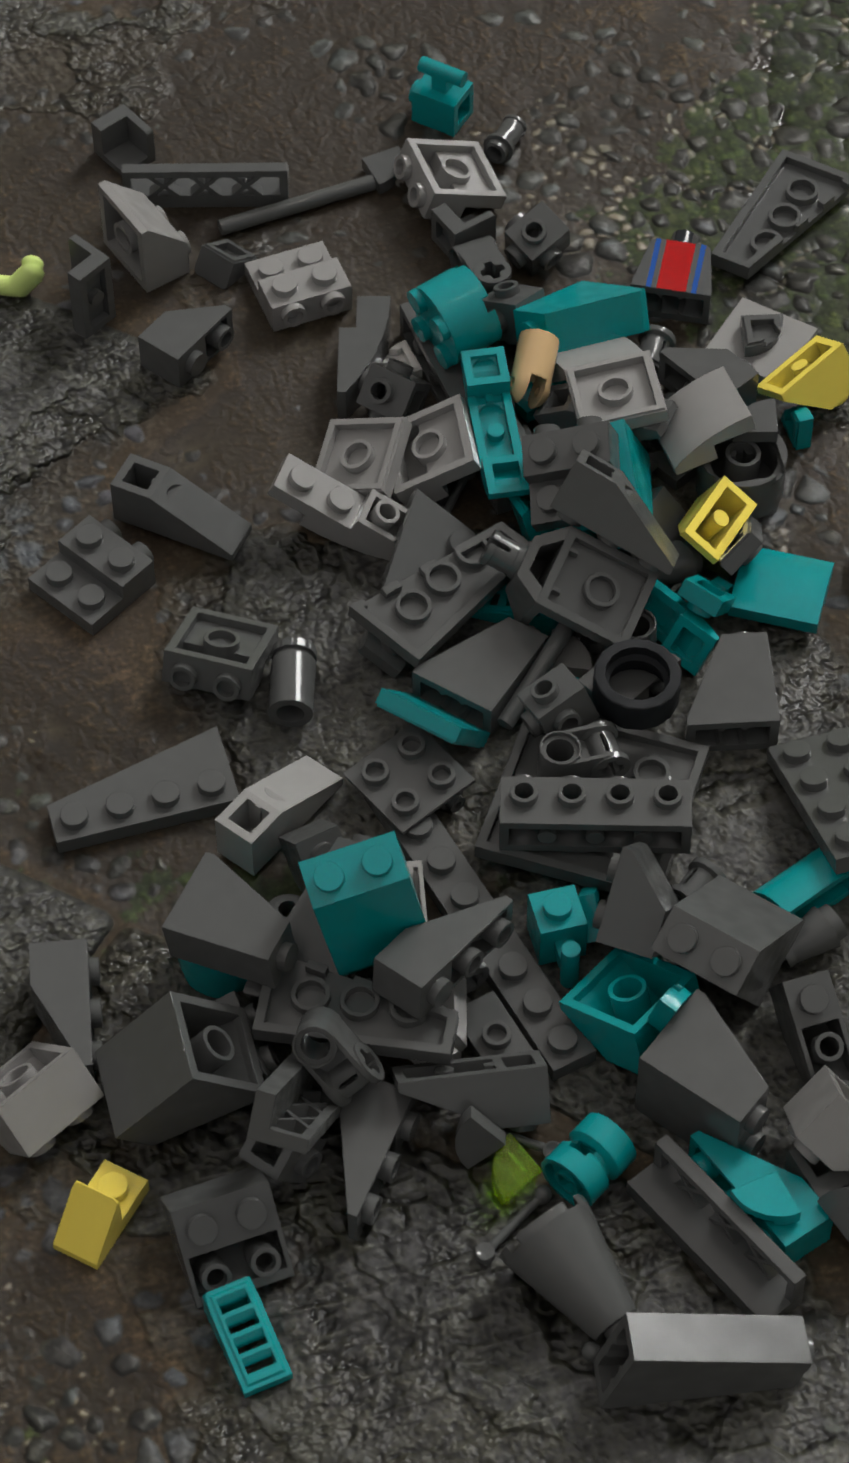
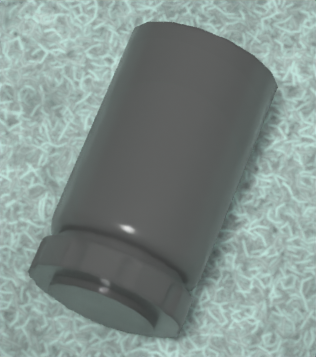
(292, 682)

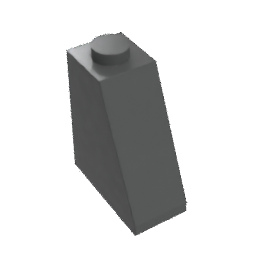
(480, 673)
(736, 697)
(229, 927)

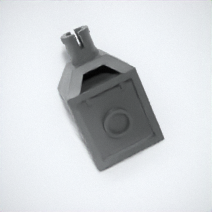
(573, 582)

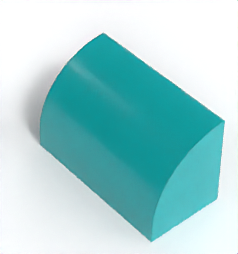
(806, 885)

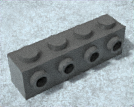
(594, 813)

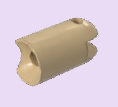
(536, 363)

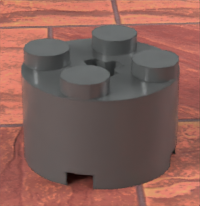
(753, 468)

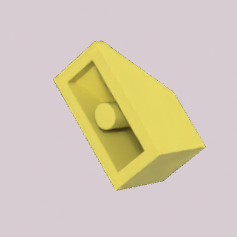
(811, 376)
(716, 518)

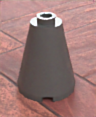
(572, 1268)

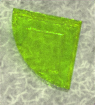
(512, 1170)

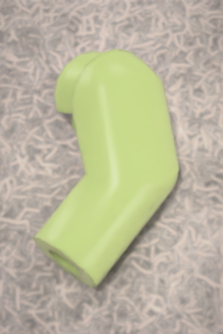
(24, 279)

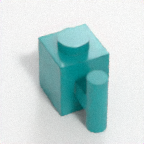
(441, 97)
(558, 930)

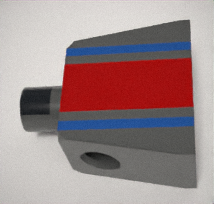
(676, 278)

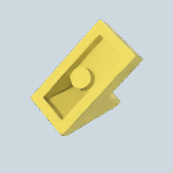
(99, 1213)

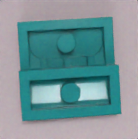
(782, 590)

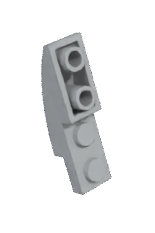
(338, 511)

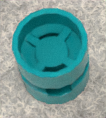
(591, 1157)

